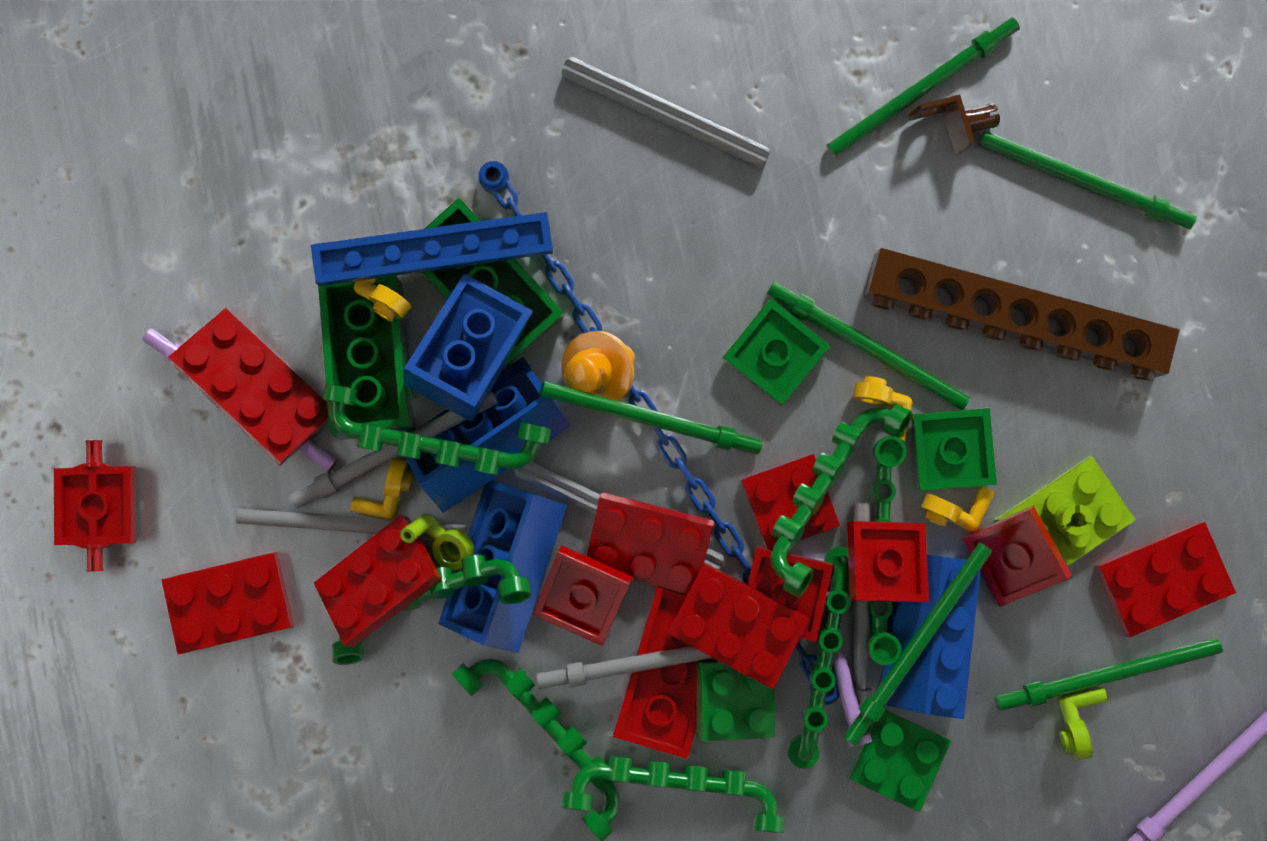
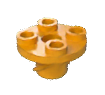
(598, 365)

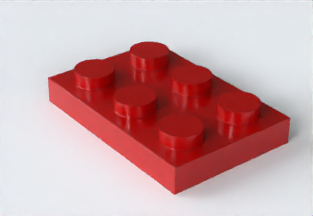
(649, 542)
(1165, 579)
(376, 582)
(227, 603)
(738, 625)

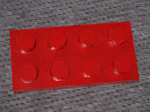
(251, 386)
(661, 701)

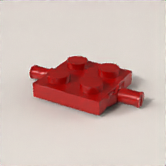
(94, 505)

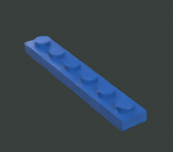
(431, 249)

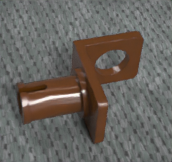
(957, 120)

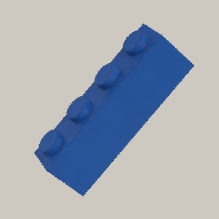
(493, 429)
(512, 528)
(941, 673)

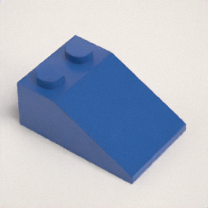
(466, 347)

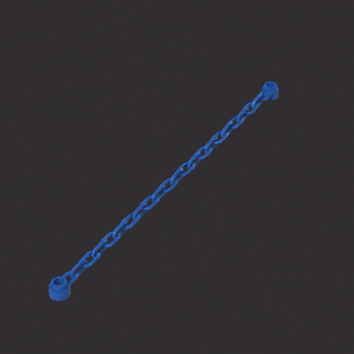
(499, 186)

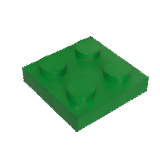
(776, 352)
(953, 449)
(732, 704)
(899, 760)

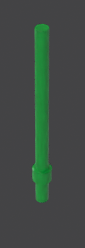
(981, 46)
(1154, 208)
(803, 306)
(721, 437)
(1038, 693)
(874, 706)

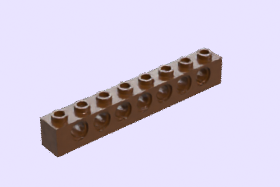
(1152, 341)

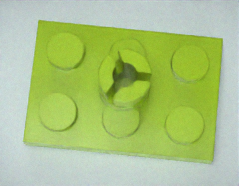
(1078, 509)

